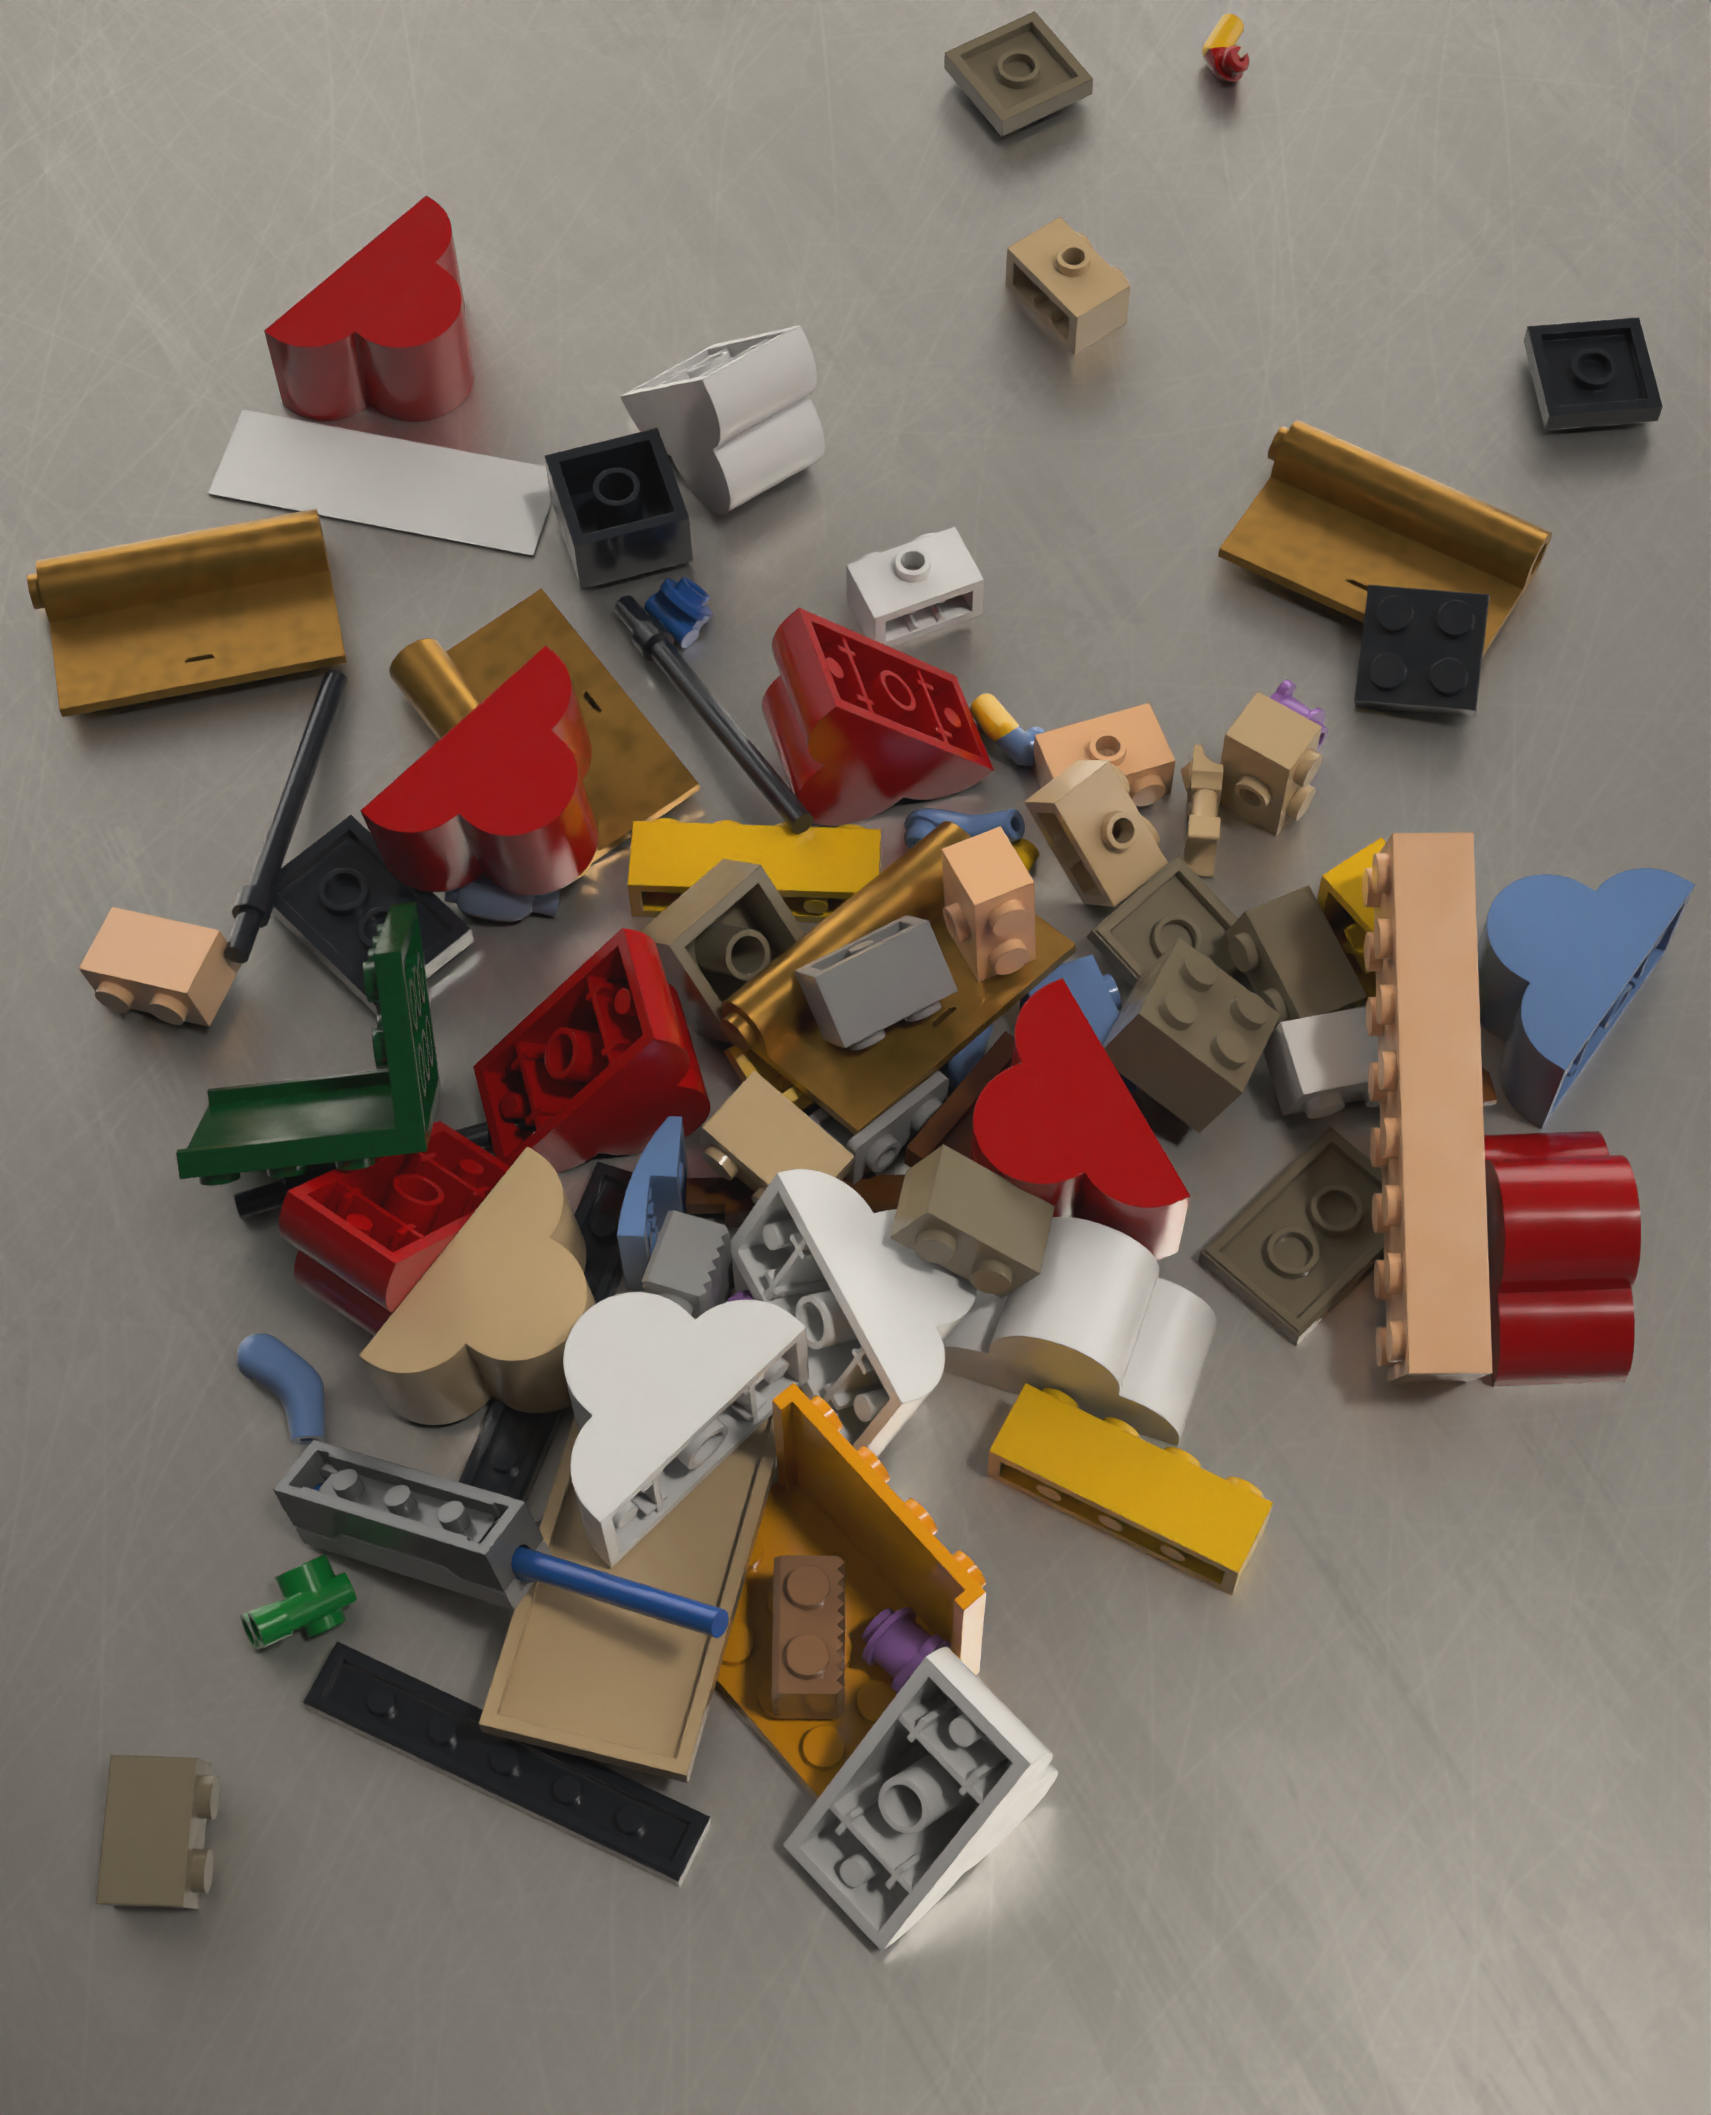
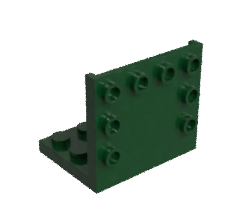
(340, 1115)

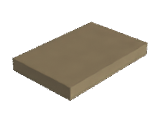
(1303, 1238)

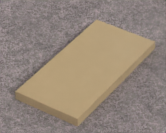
(613, 1679)

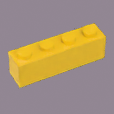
(809, 869)
(1129, 1487)

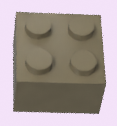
(721, 939)
(1190, 1035)

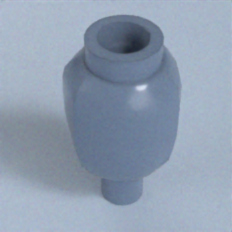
(490, 902)

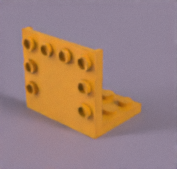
(841, 1506)

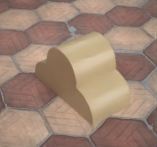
(490, 1308)

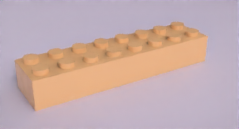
(1428, 1109)

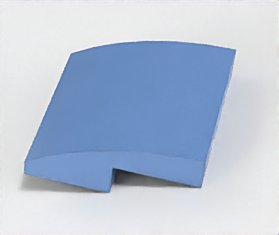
(653, 1190)

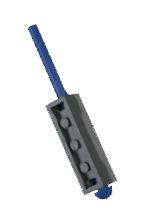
(453, 1536)

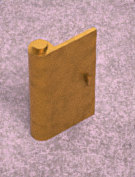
(1357, 520)
(189, 612)
(631, 765)
(862, 1084)

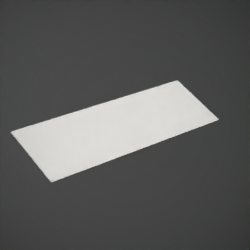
(385, 482)

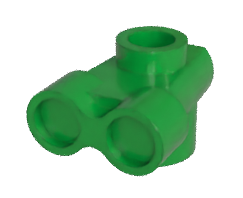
(310, 1600)

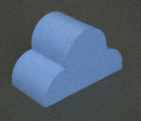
(1564, 969)

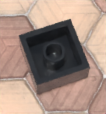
(619, 508)

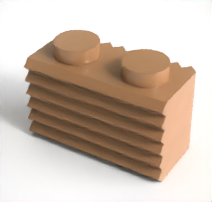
(808, 1637)

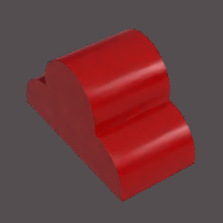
(381, 329)
(865, 723)
(496, 793)
(595, 1063)
(1074, 1132)
(382, 1226)
(1560, 1258)

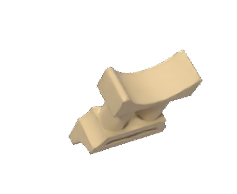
(1203, 788)

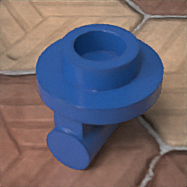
(681, 609)

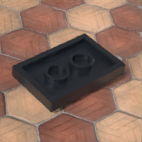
(340, 894)

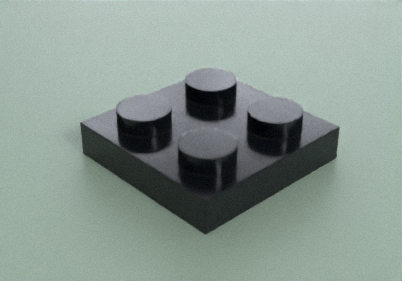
(1592, 373)
(1422, 650)

